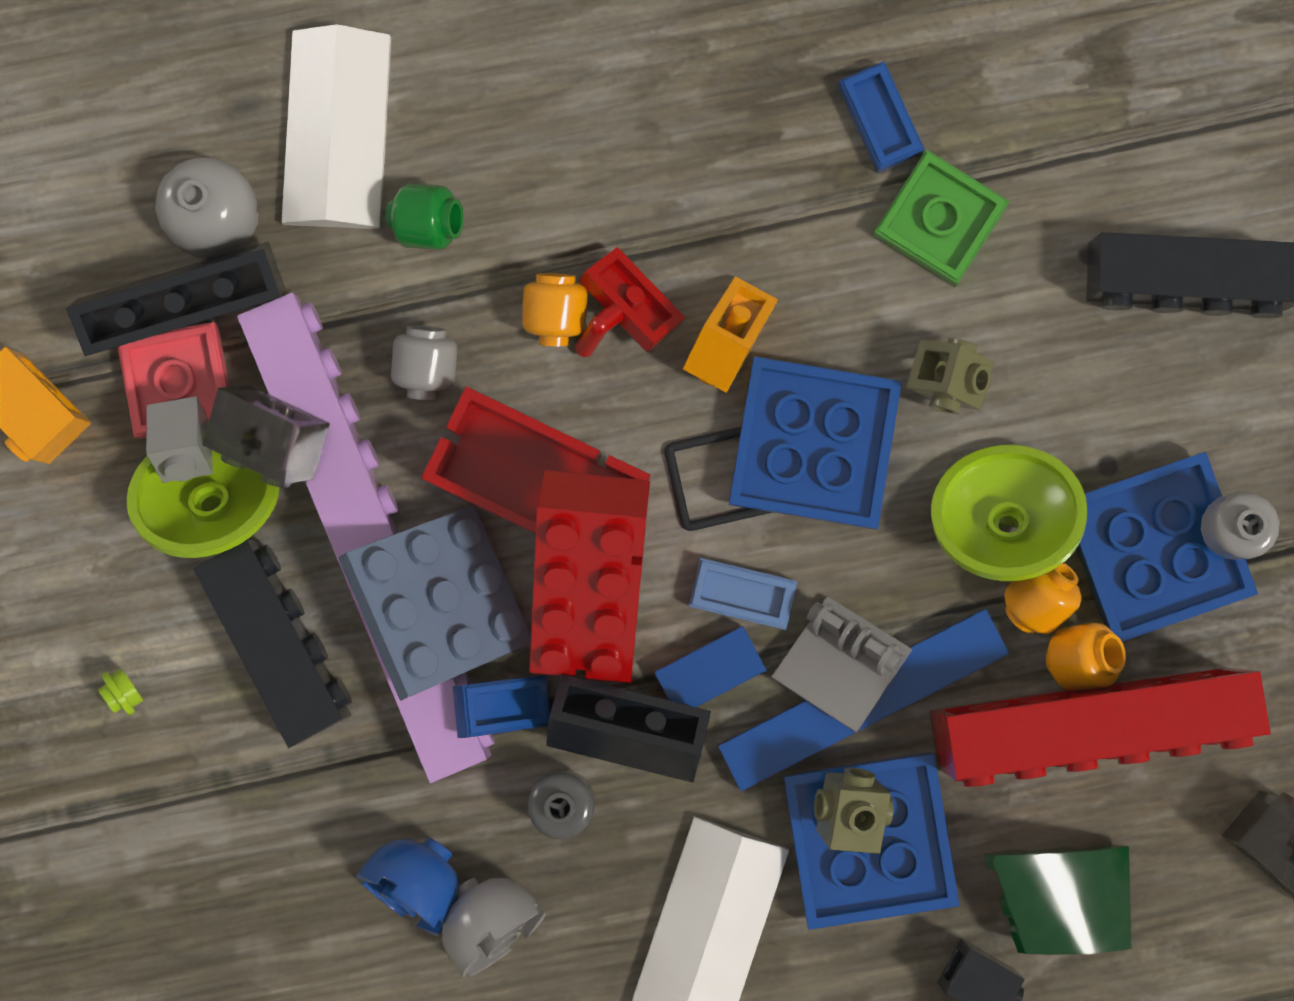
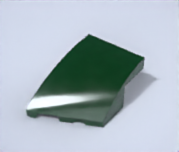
(1066, 898)

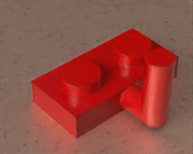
(627, 300)

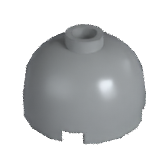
(206, 207)
(488, 922)

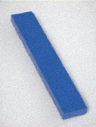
(807, 730)

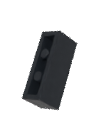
(627, 728)

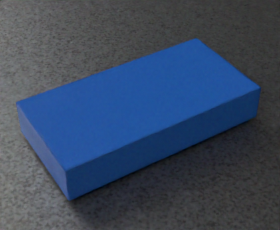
(880, 117)
(711, 669)
(501, 706)

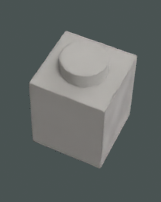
(176, 439)

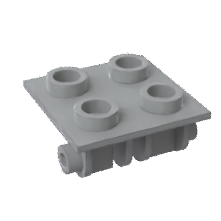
(841, 663)

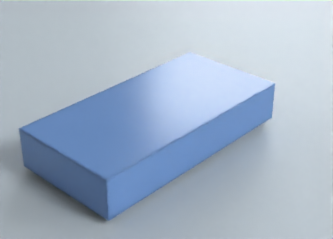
(742, 593)

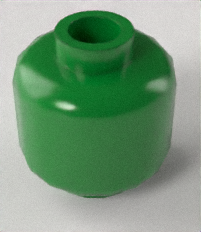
(425, 216)

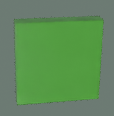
(940, 218)

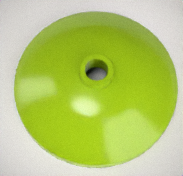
(1013, 489)
(178, 515)

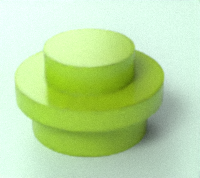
(119, 692)

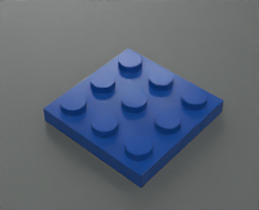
(815, 443)
(1149, 551)
(915, 856)

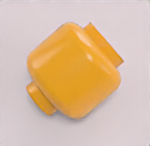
(554, 308)
(1043, 601)
(1085, 657)

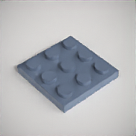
(435, 601)

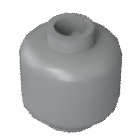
(424, 361)
(1240, 526)

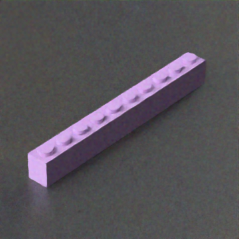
(350, 498)

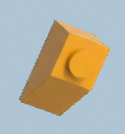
(729, 334)
(34, 411)

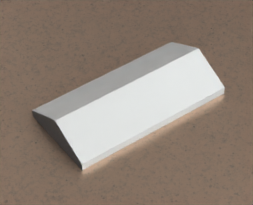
(336, 128)
(711, 916)

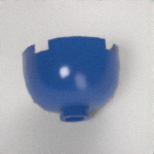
(413, 880)

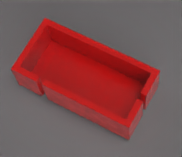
(505, 457)
(587, 574)

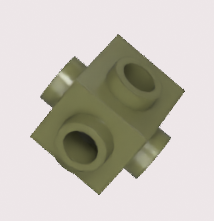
(950, 375)
(853, 811)

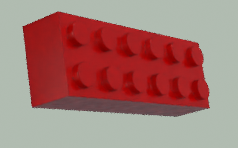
(1107, 723)

